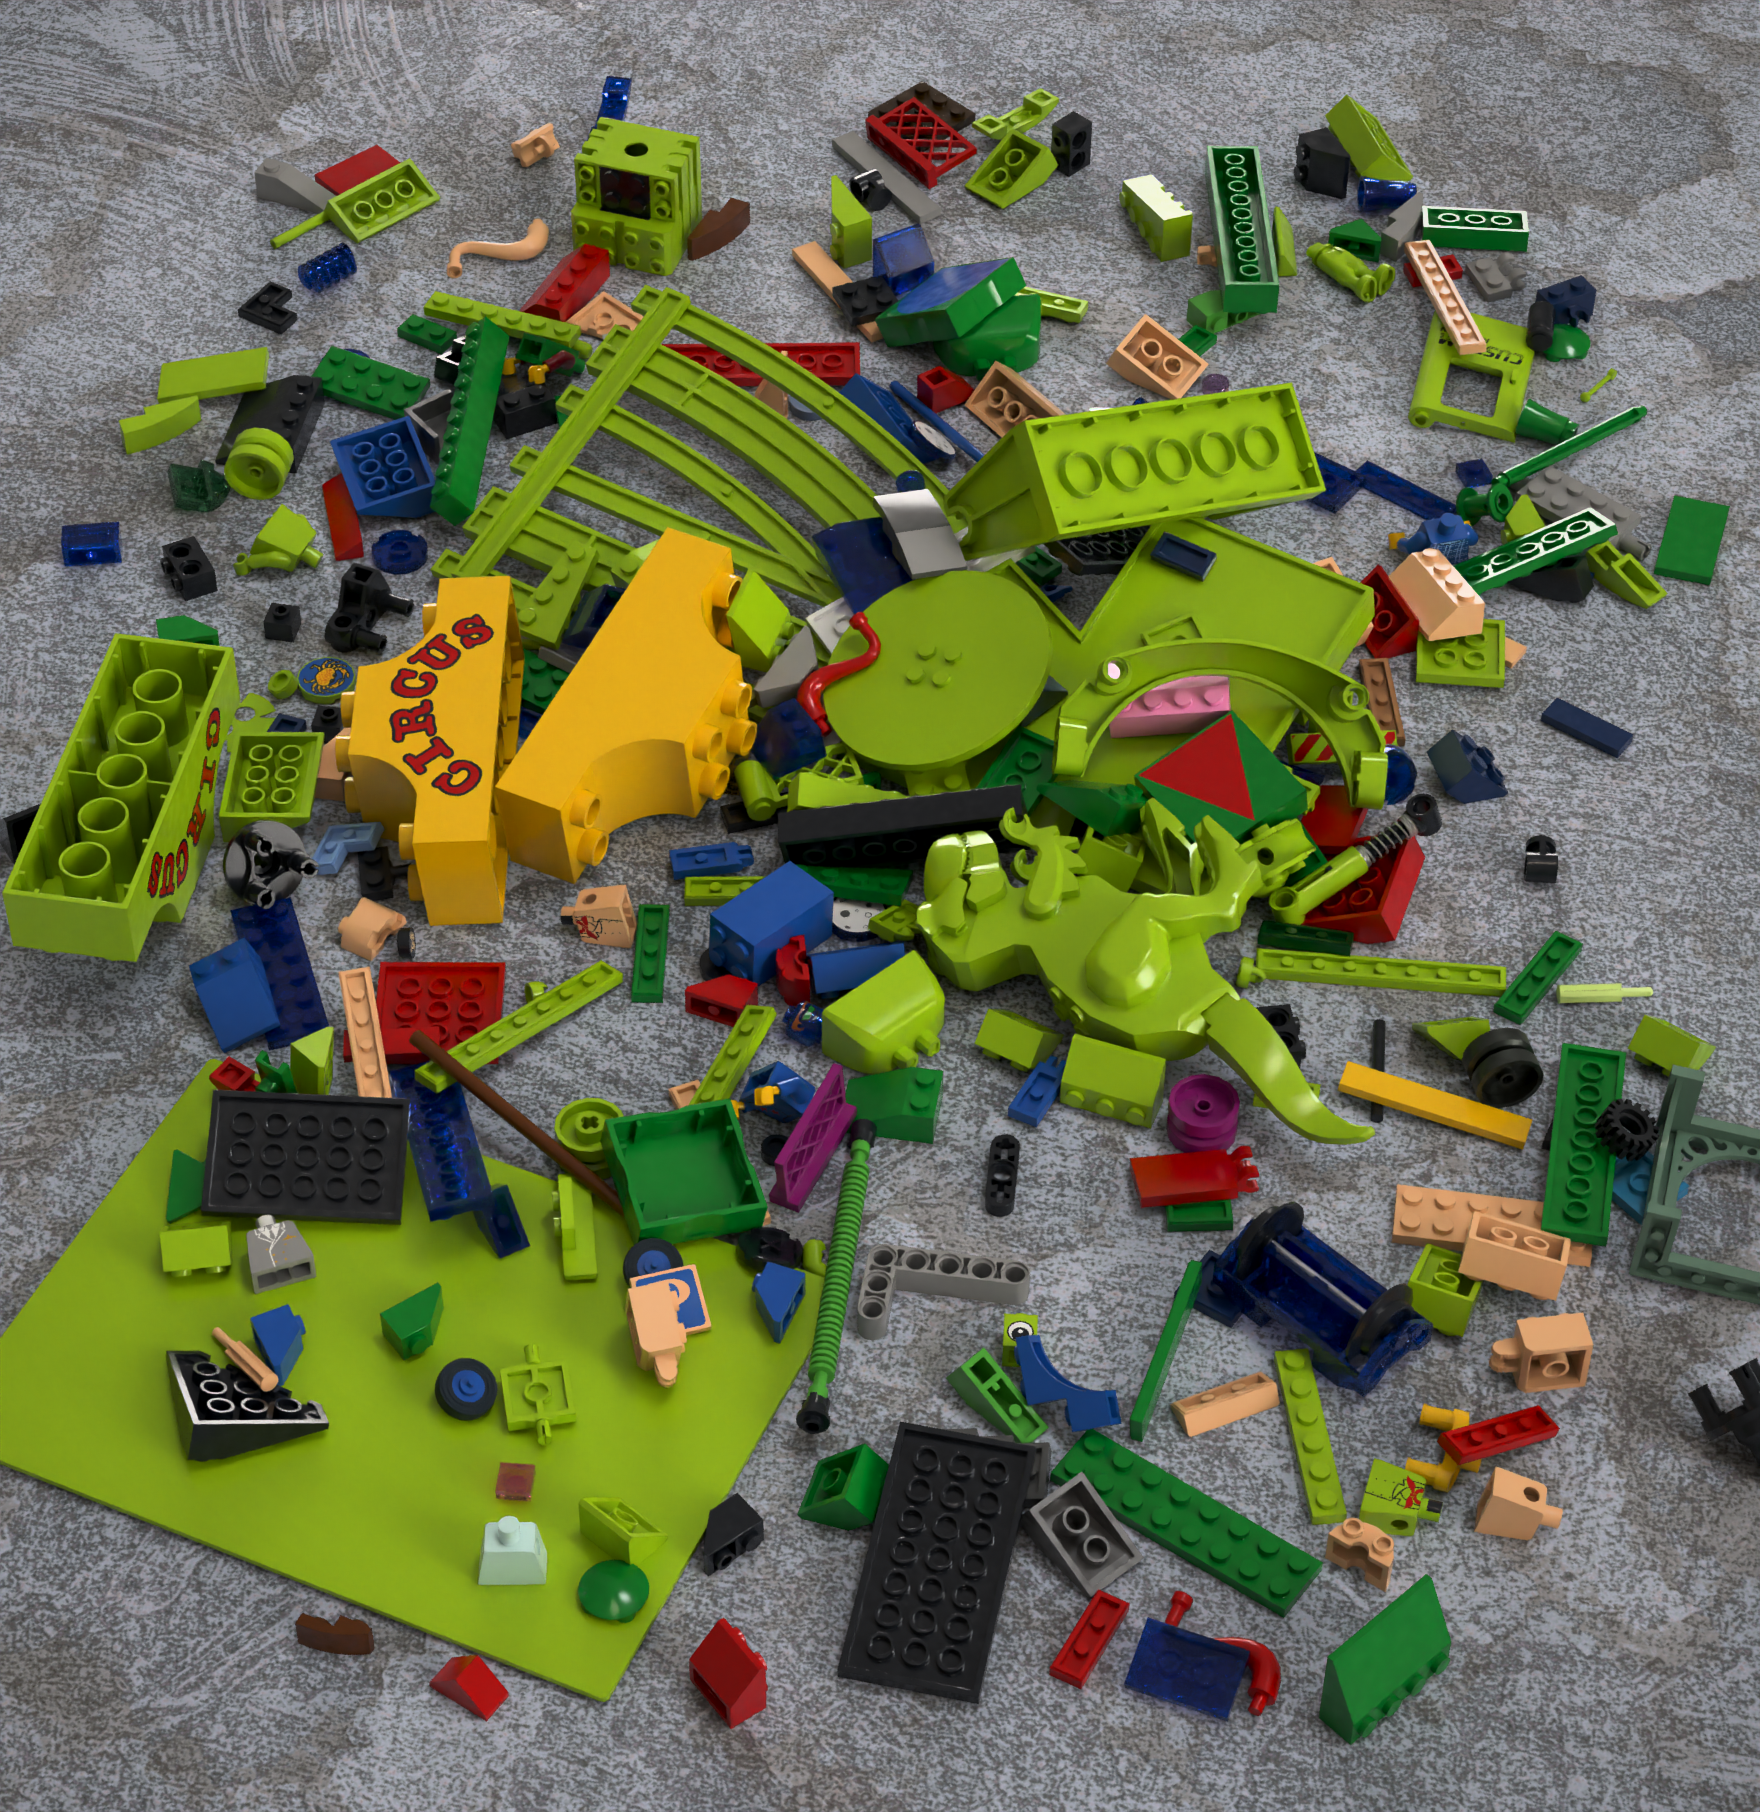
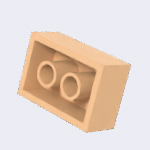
(1514, 1256)

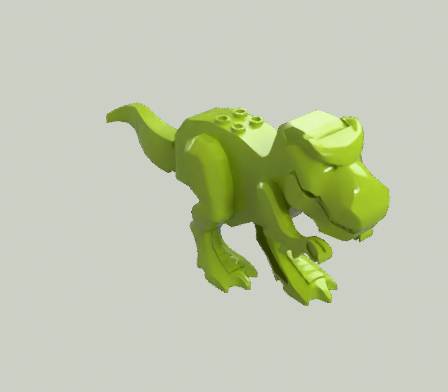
(1115, 959)

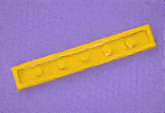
(1435, 1105)

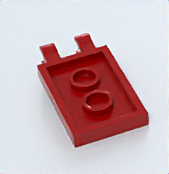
(1193, 1176)

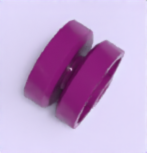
(1202, 1114)

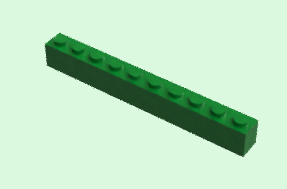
(469, 421)

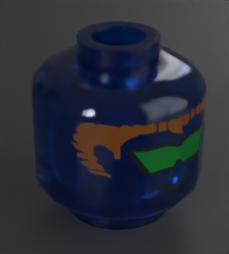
(804, 1023)

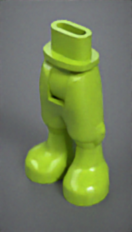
(1352, 271)

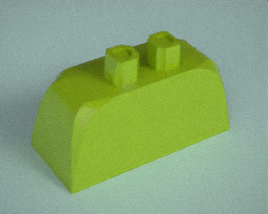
(886, 1019)

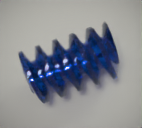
(328, 268)

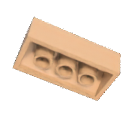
(1007, 400)
(1438, 596)

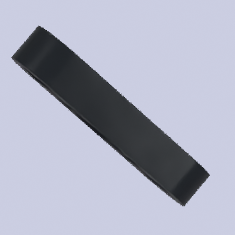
(1008, 1185)

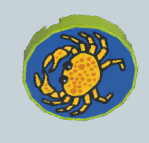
(326, 679)

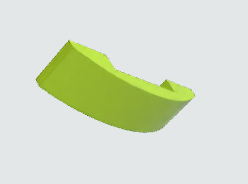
(1034, 110)

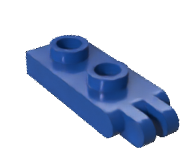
(710, 860)
(1038, 1092)

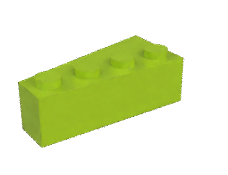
(1158, 217)

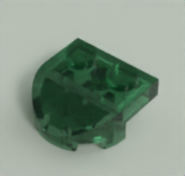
(197, 488)

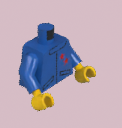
(776, 1093)

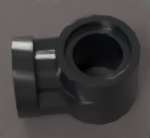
(871, 187)
(1541, 860)

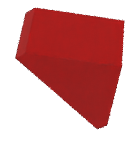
(470, 1685)

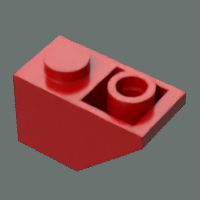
(942, 389)

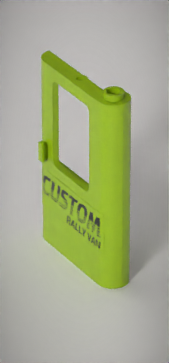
(1504, 357)

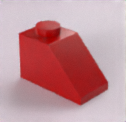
(721, 998)

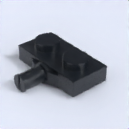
(378, 873)

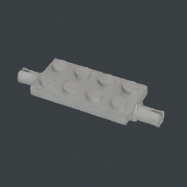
(1561, 496)

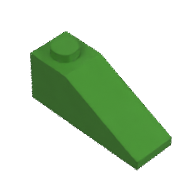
(996, 1398)

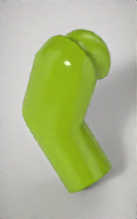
(812, 1257)

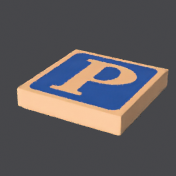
(692, 1305)

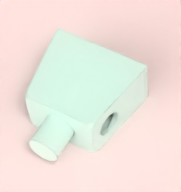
(512, 1554)

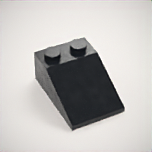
(523, 406)

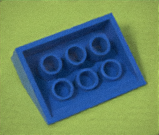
(386, 470)

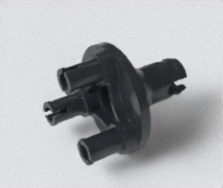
(266, 863)
(1743, 1420)

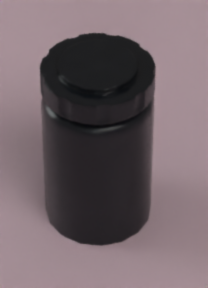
(1540, 326)

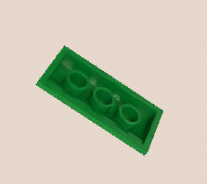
(1475, 228)

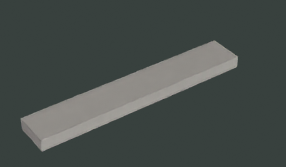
(903, 191)

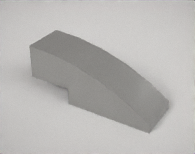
(1402, 227)

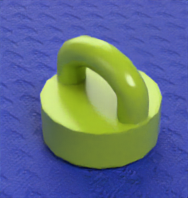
(1248, 973)

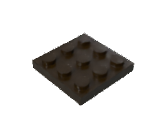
(943, 106)

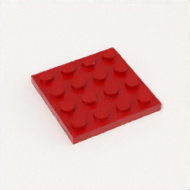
(444, 994)

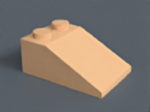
(1156, 360)

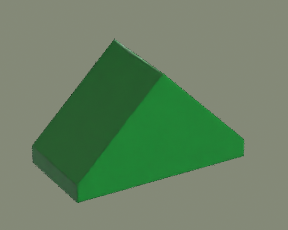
(1357, 239)

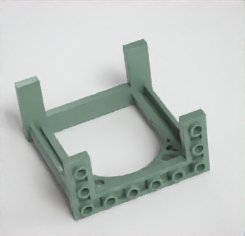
(1661, 1218)

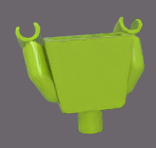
(281, 544)

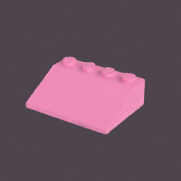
(1173, 707)

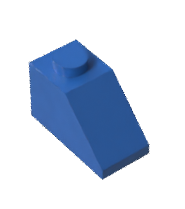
(778, 1297)
(279, 1339)

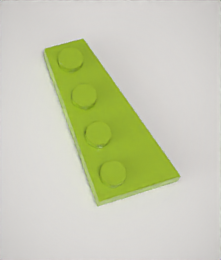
(551, 604)

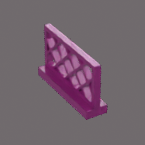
(812, 1142)

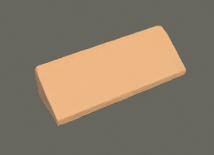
(1226, 1403)

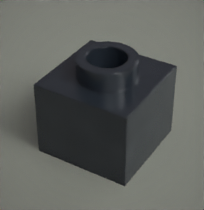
(282, 622)
(327, 720)

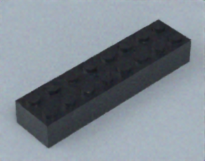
(895, 829)

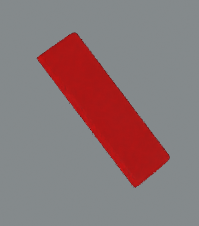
(342, 520)

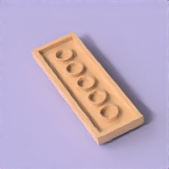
(1445, 1217)

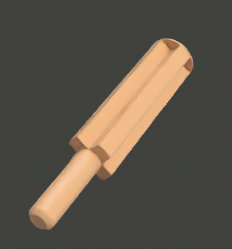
(247, 1361)

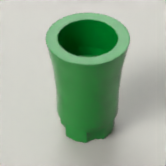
(1545, 424)

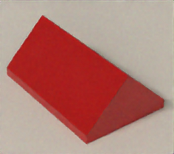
(1394, 621)

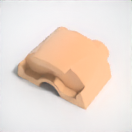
(368, 928)
(1362, 1546)

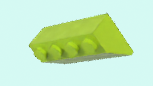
(1366, 142)

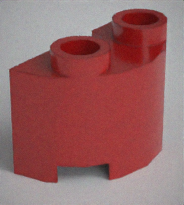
(792, 972)

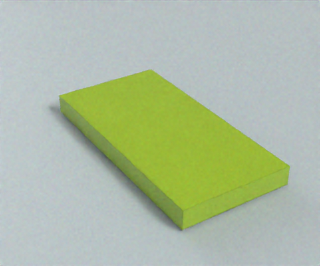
(214, 375)

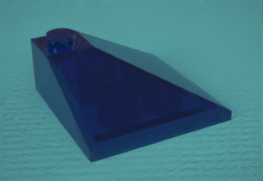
(859, 561)

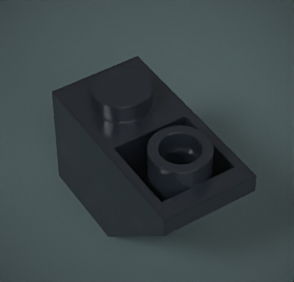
(730, 1532)

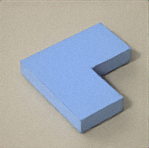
(343, 839)

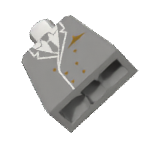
(278, 1255)

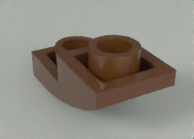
(344, 1638)

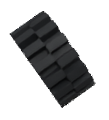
(1641, 1127)

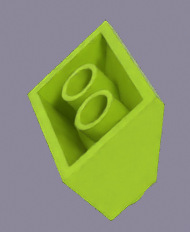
(1113, 1081)

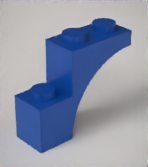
(1044, 1384)

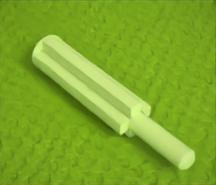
(1598, 993)

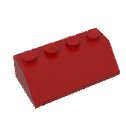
(570, 284)

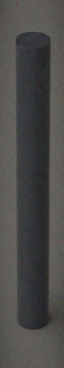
(1378, 1063)

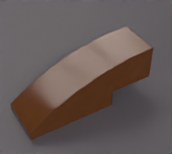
(718, 228)

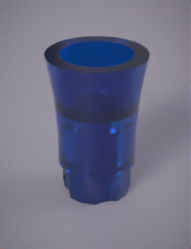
(1383, 193)

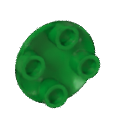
(1568, 343)
(613, 1590)

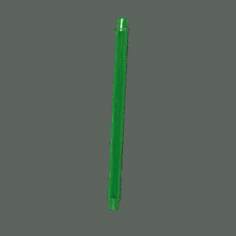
(1570, 446)

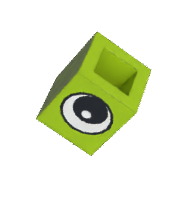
(1016, 1326)

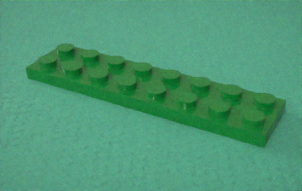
(1578, 1165)
(1191, 1523)

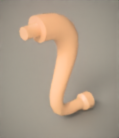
(522, 250)

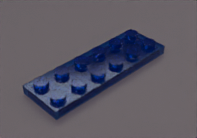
(280, 944)

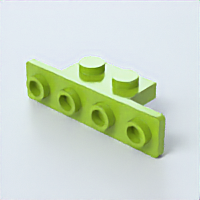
(575, 1228)

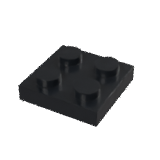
(864, 299)

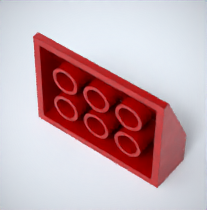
(1375, 901)

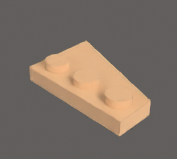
(602, 314)

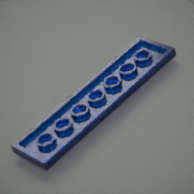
(443, 1147)

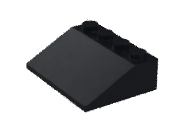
(285, 407)

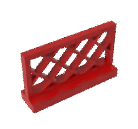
(904, 150)

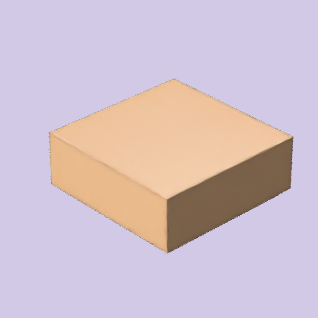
(1513, 652)

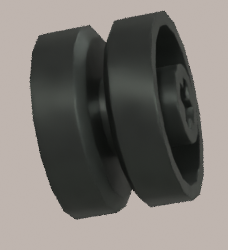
(1502, 1067)

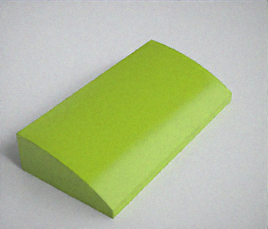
(381, 201)

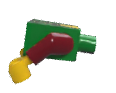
(546, 356)

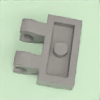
(1489, 277)

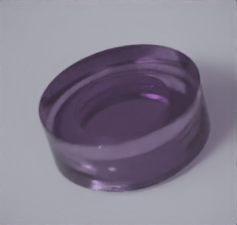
(1215, 384)

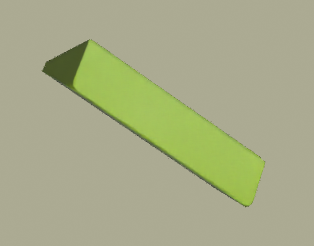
(1283, 244)

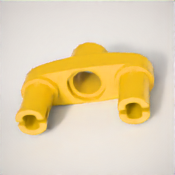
(1445, 1474)

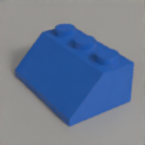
(849, 966)

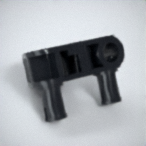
(363, 592)

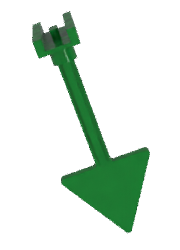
(188, 1173)

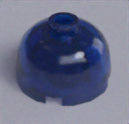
(1400, 774)

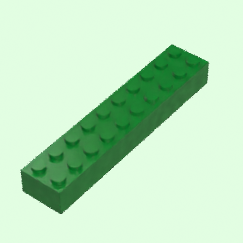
(1241, 229)

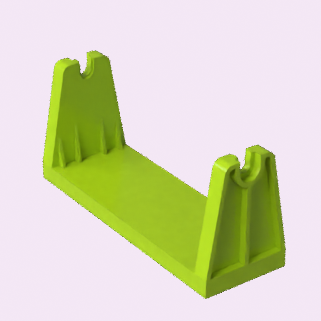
(1136, 469)

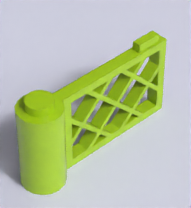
(762, 794)

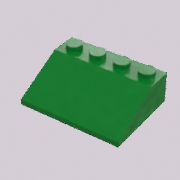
(1385, 1662)

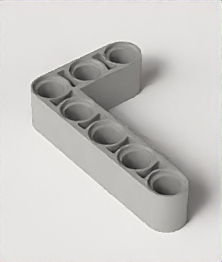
(933, 1273)

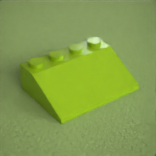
(270, 779)

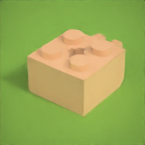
(655, 1331)
(1546, 1353)

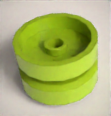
(258, 463)
(580, 1130)

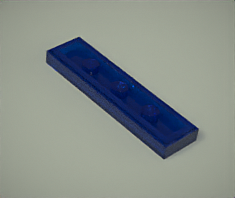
(1404, 492)

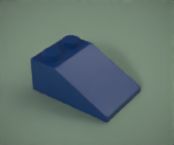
(235, 994)

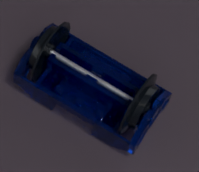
(1320, 1299)

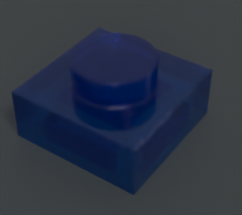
(1474, 473)

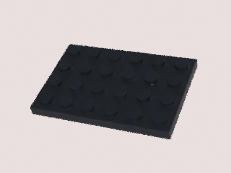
(306, 1157)

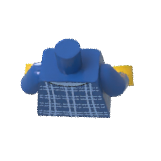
(1445, 533)

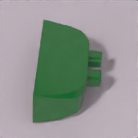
(1005, 335)

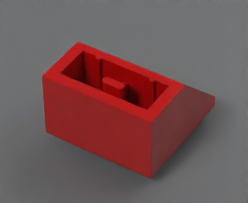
(729, 1674)

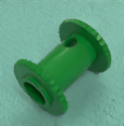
(1473, 506)

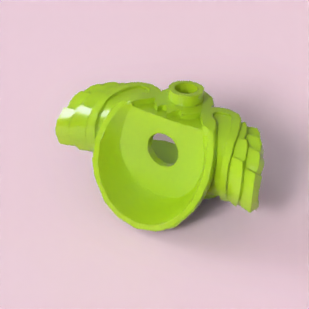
(1288, 850)

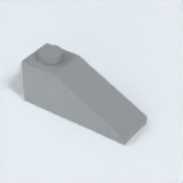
(289, 186)

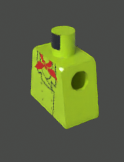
(1396, 1500)

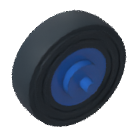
(650, 1257)
(466, 1389)

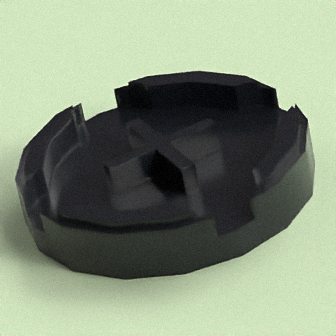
(769, 1245)

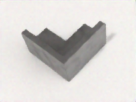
(431, 422)

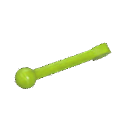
(1586, 396)

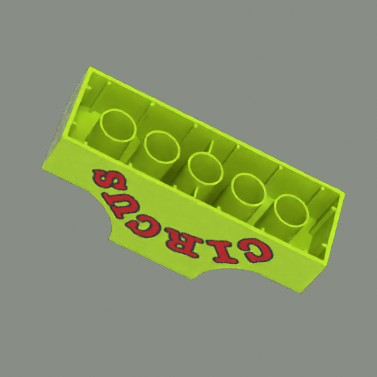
(127, 802)

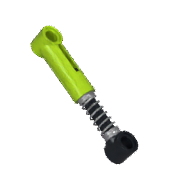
(1294, 902)

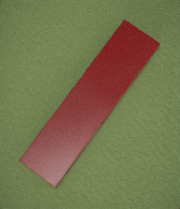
(1498, 1435)

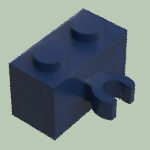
(1571, 299)

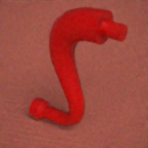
(813, 686)
(1262, 1662)

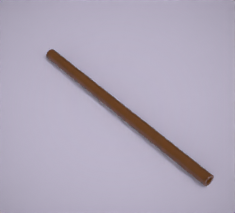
(517, 1120)

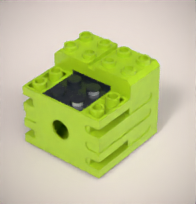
(637, 194)

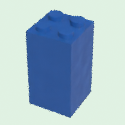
(765, 917)

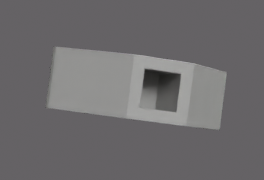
(788, 671)

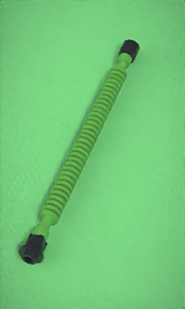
(822, 1366)

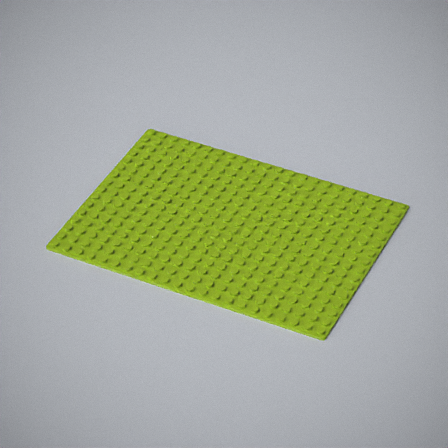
(396, 1488)

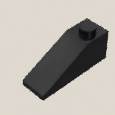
(1563, 581)

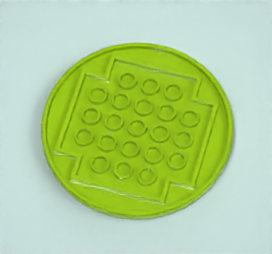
(952, 671)

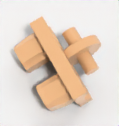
(536, 145)

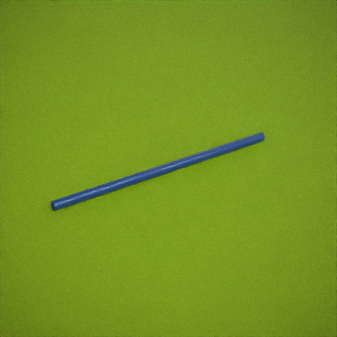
(936, 421)

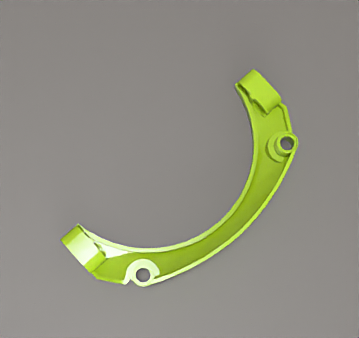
(1301, 680)

